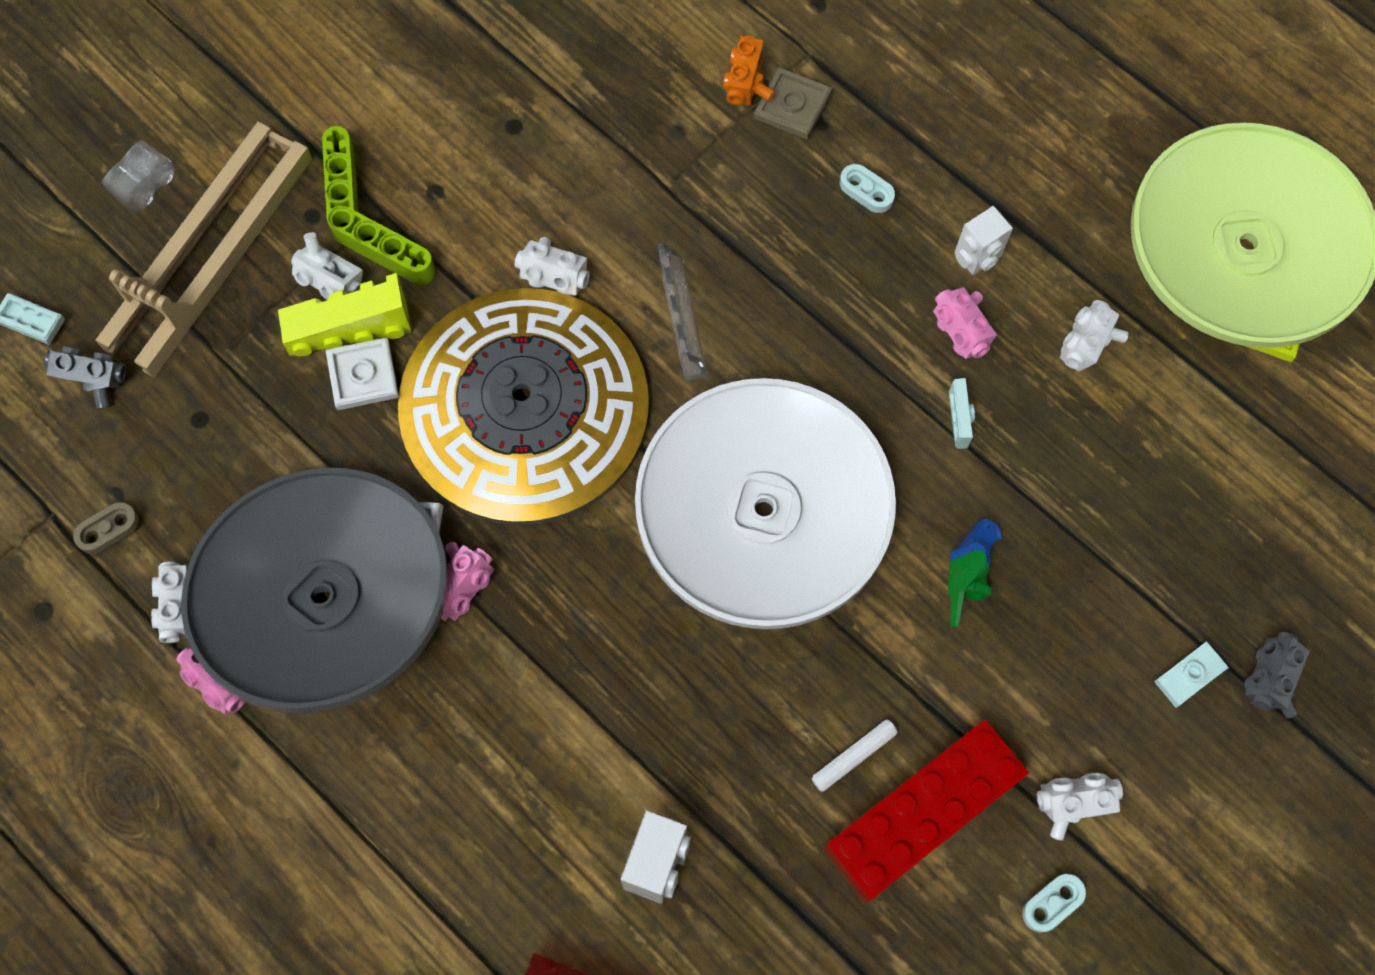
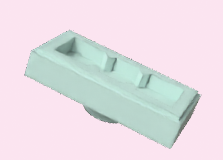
(30, 318)
(962, 413)
(1191, 674)

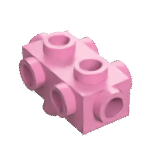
(964, 322)
(467, 575)
(196, 676)

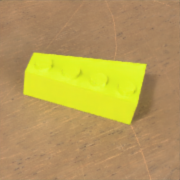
(346, 318)

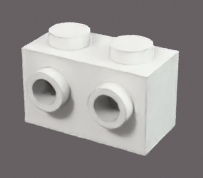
(983, 241)

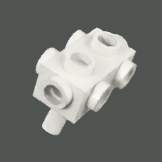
(552, 267)
(324, 269)
(1090, 334)
(169, 593)
(1079, 798)

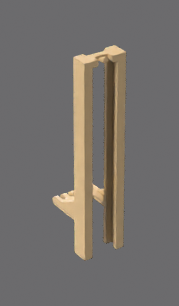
(180, 316)

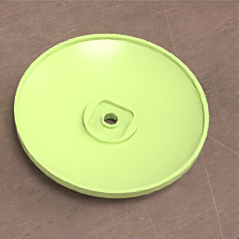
(1285, 197)

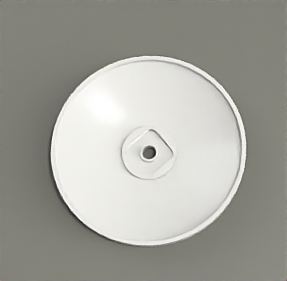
(774, 447)

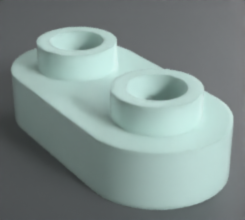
(869, 187)
(1053, 904)

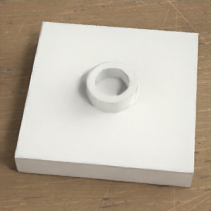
(362, 373)

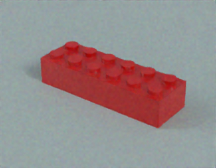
(925, 811)

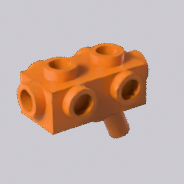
(745, 76)

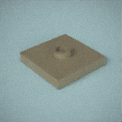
(795, 103)

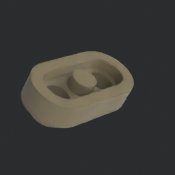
(106, 526)

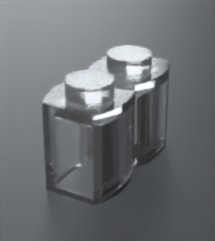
(138, 176)

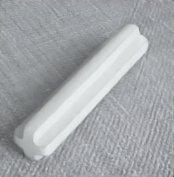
(854, 755)

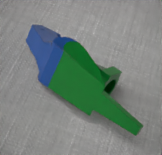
(970, 566)

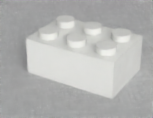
(654, 857)

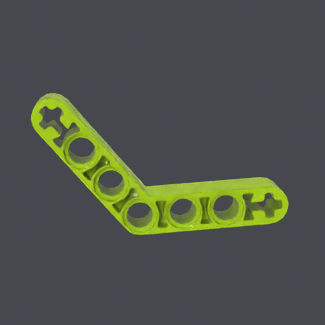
(361, 226)

